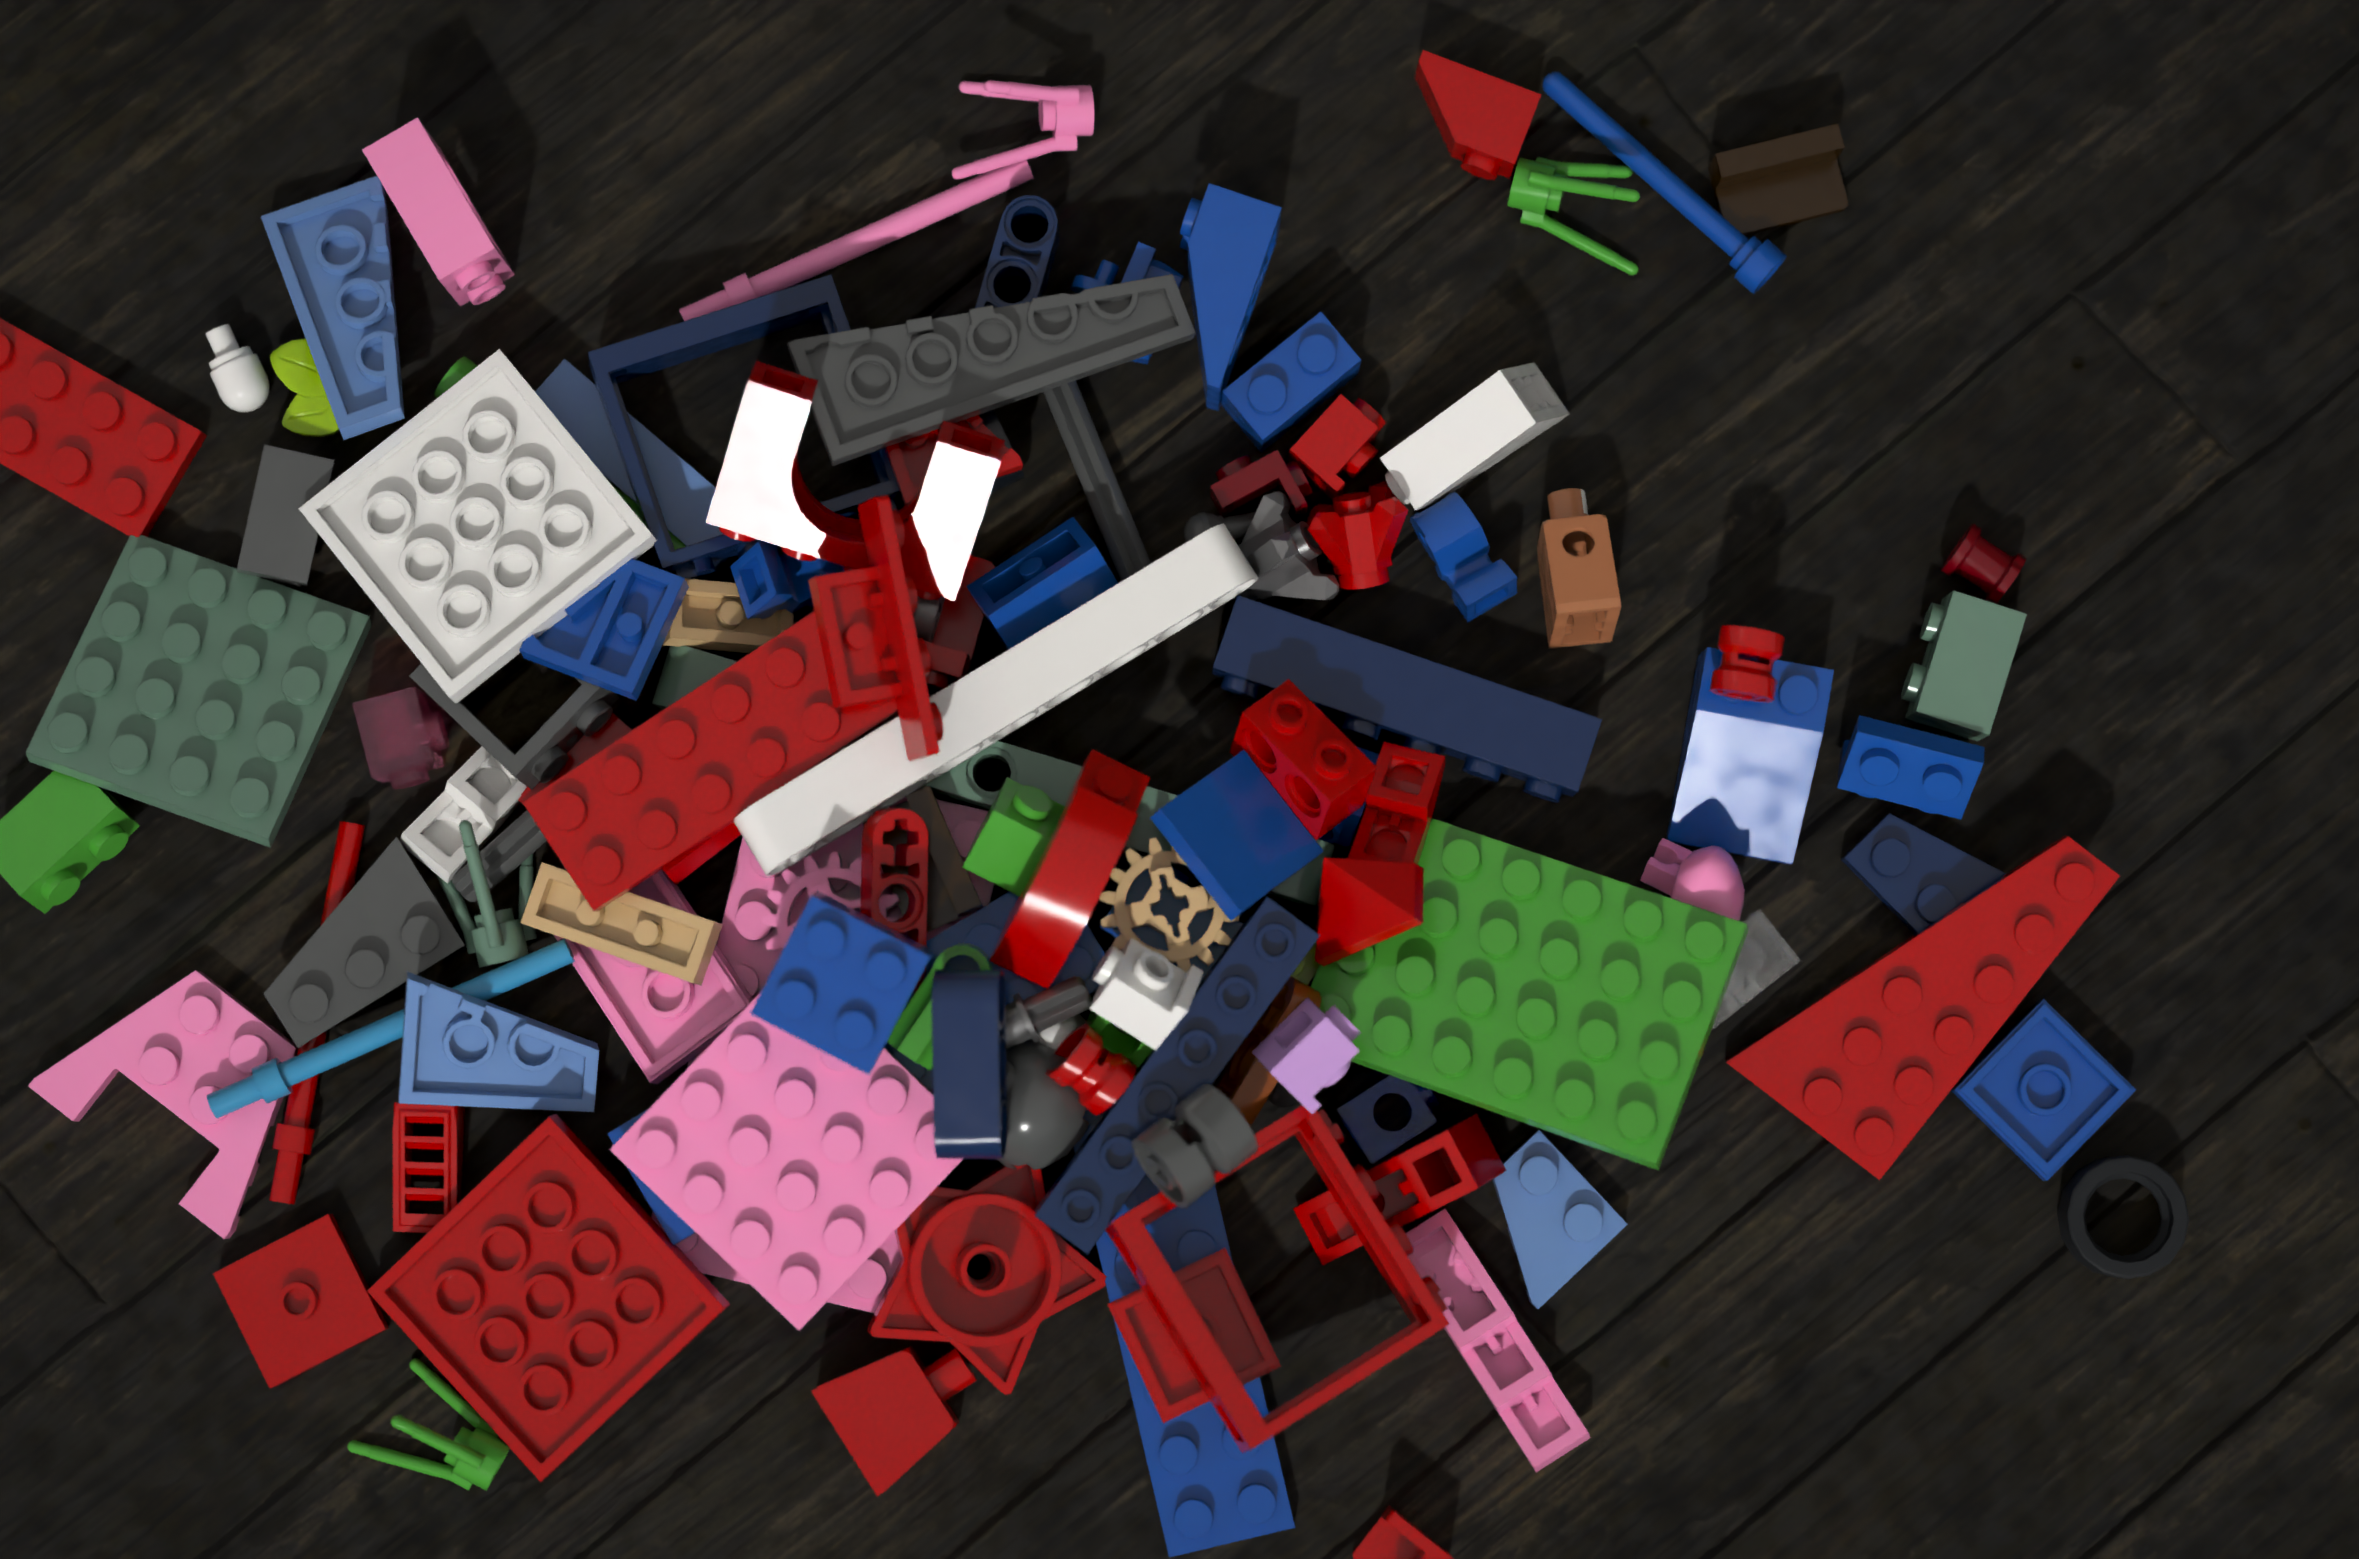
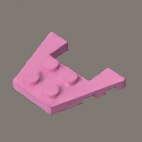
(180, 1052)

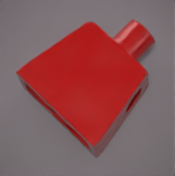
(894, 1410)

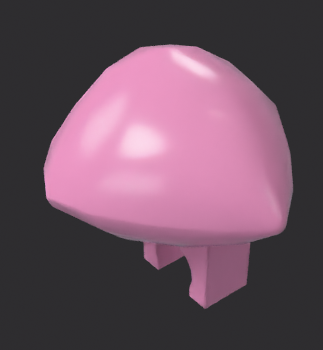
(1698, 877)

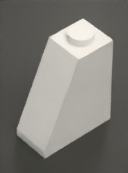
(1472, 435)

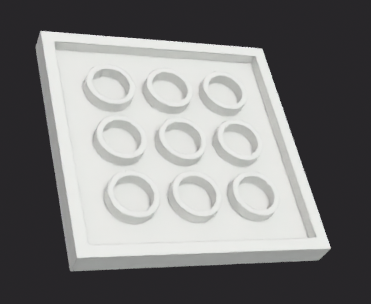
(477, 525)

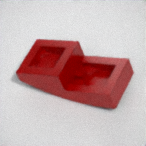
(1399, 805)

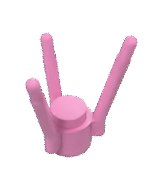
(1062, 109)

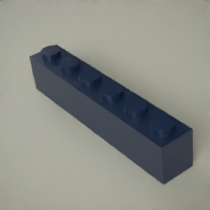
(1409, 699)

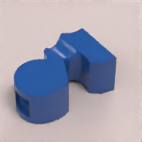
(1461, 556)
(775, 580)

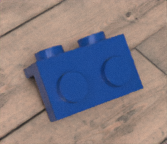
(1909, 767)

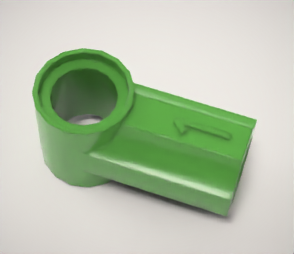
(914, 1028)

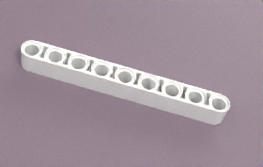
(999, 698)

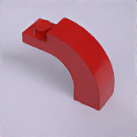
(1071, 870)

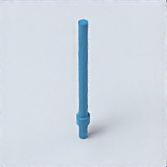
(276, 1078)

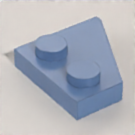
(1551, 1216)

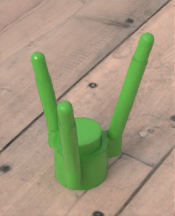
(1541, 186)
(473, 1454)

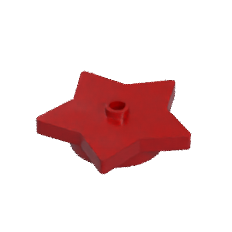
(992, 1316)

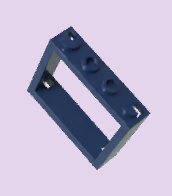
(696, 339)

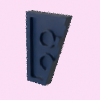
(1917, 872)

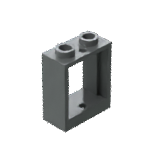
(547, 749)

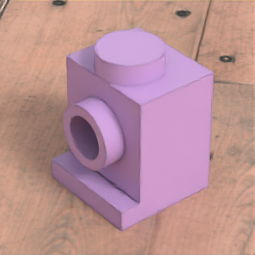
(1309, 1051)

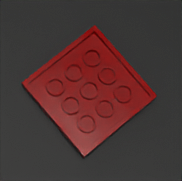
(548, 1297)

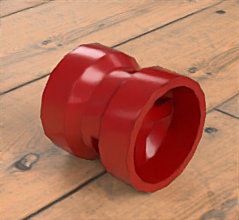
(1747, 663)
(1092, 1070)

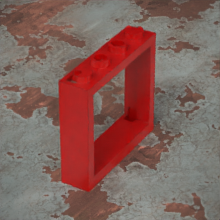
(1382, 1240)

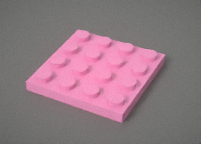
(788, 1159)

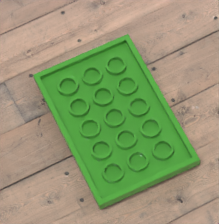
(1542, 994)

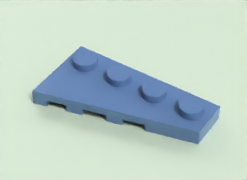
(342, 290)

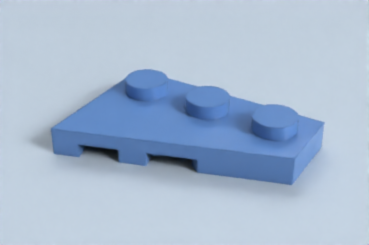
(489, 1056)

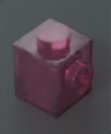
(401, 737)

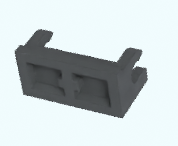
(277, 535)

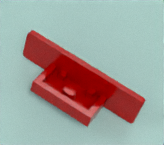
(872, 633)

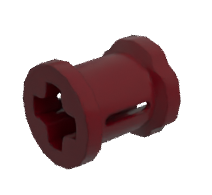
(1983, 564)

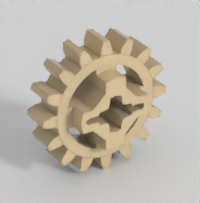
(1139, 913)

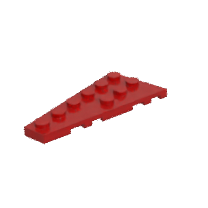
(1905, 1029)

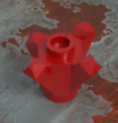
(1359, 534)

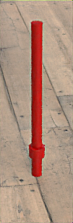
(294, 1135)

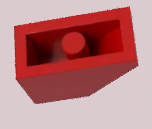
(1476, 114)

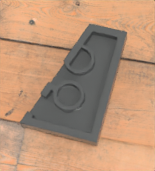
(363, 948)

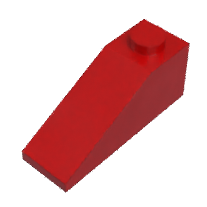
(1408, 1185)

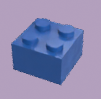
(842, 982)

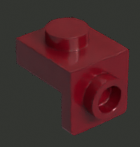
(1246, 481)

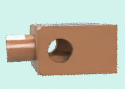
(1577, 573)

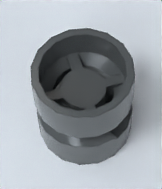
(1188, 1151)

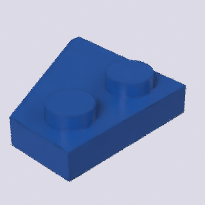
(613, 629)

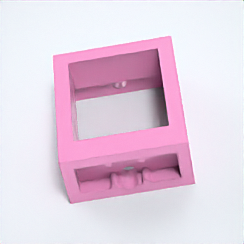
(439, 214)

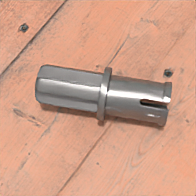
(1044, 1010)

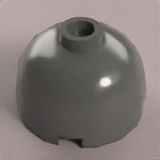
(1041, 1115)

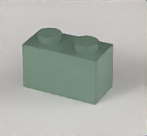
(1963, 665)

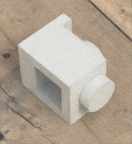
(1143, 992)

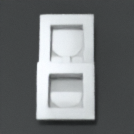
(477, 793)

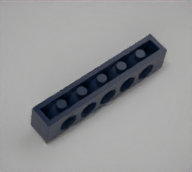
(1193, 1054)

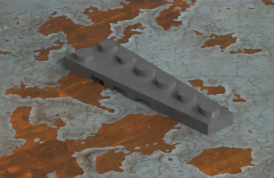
(914, 375)

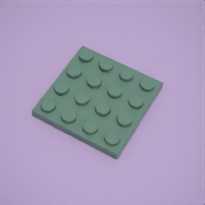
(199, 689)

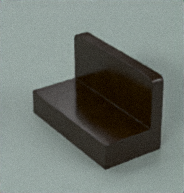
(1780, 180)
(949, 885)

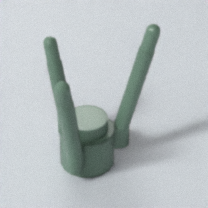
(496, 934)

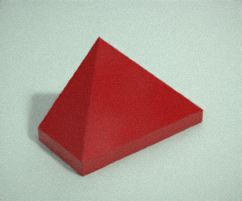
(1365, 904)

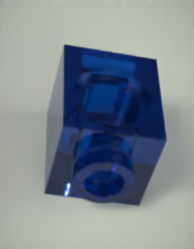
(1372, 1139)

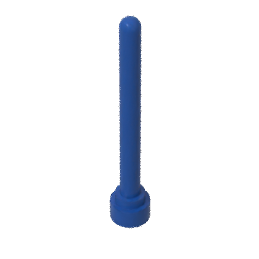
(1750, 257)

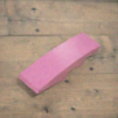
(1496, 1344)

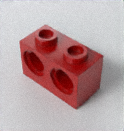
(1304, 758)

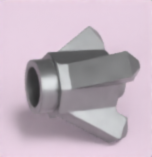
(1284, 555)

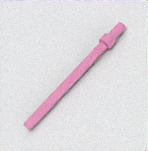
(862, 240)

